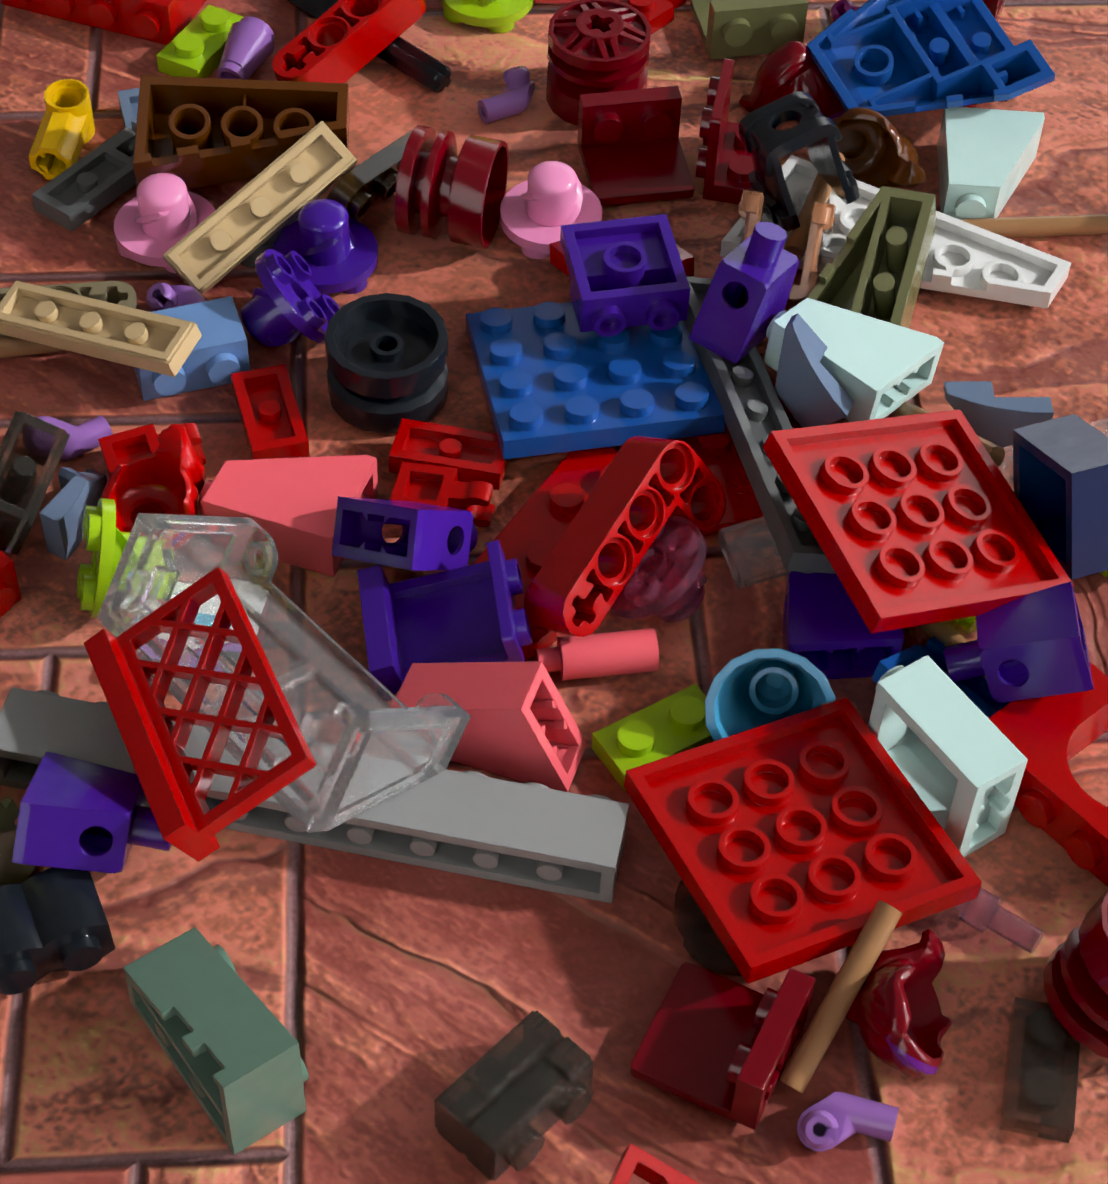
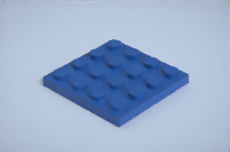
(586, 391)

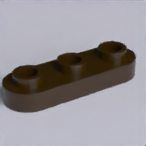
(370, 180)

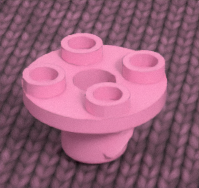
(538, 207)
(158, 219)

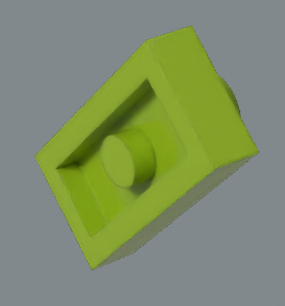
(199, 45)
(653, 733)

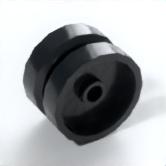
(386, 362)

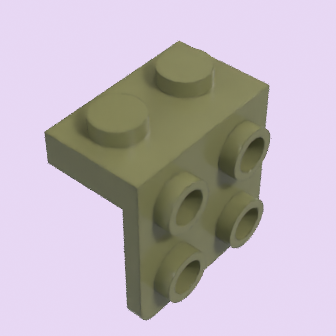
(748, 26)

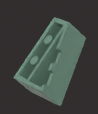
(219, 1038)

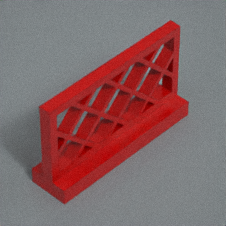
(158, 745)

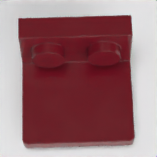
(633, 145)
(725, 160)
(723, 1041)

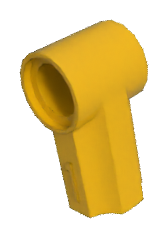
(63, 129)

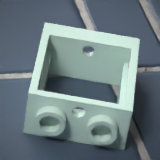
(948, 752)

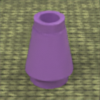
(246, 48)

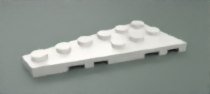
(960, 258)

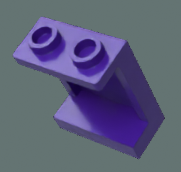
(443, 617)

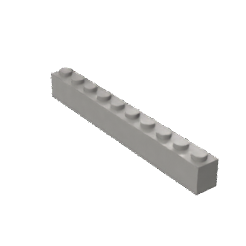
(444, 823)

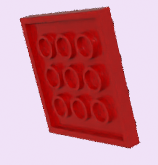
(913, 517)
(798, 837)

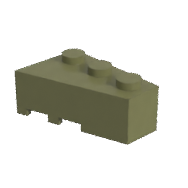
(883, 258)

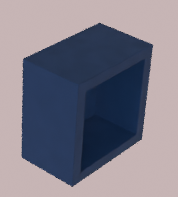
(1064, 489)

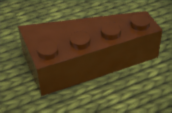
(228, 127)

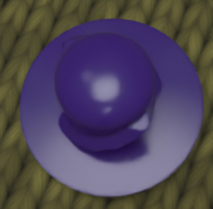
(333, 245)
(287, 302)

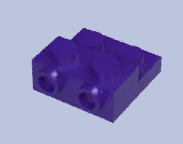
(625, 274)

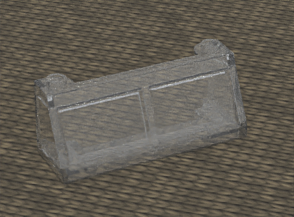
(354, 726)

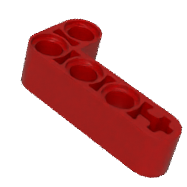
(345, 39)
(617, 527)

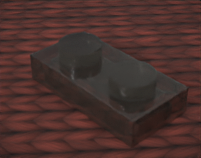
(1039, 1074)

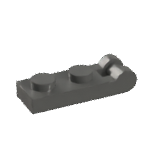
(89, 183)

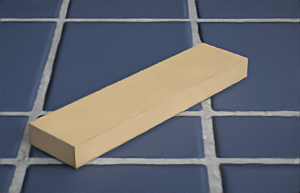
(260, 209)
(97, 328)

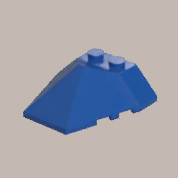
(924, 57)

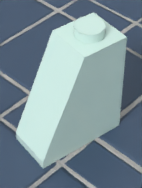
(984, 158)
(867, 356)

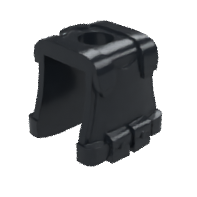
(769, 145)

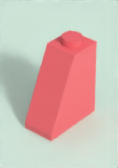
(292, 501)
(515, 719)

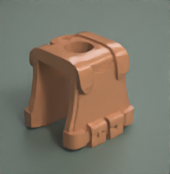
(822, 223)

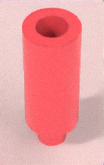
(602, 654)

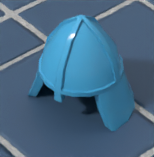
(760, 677)

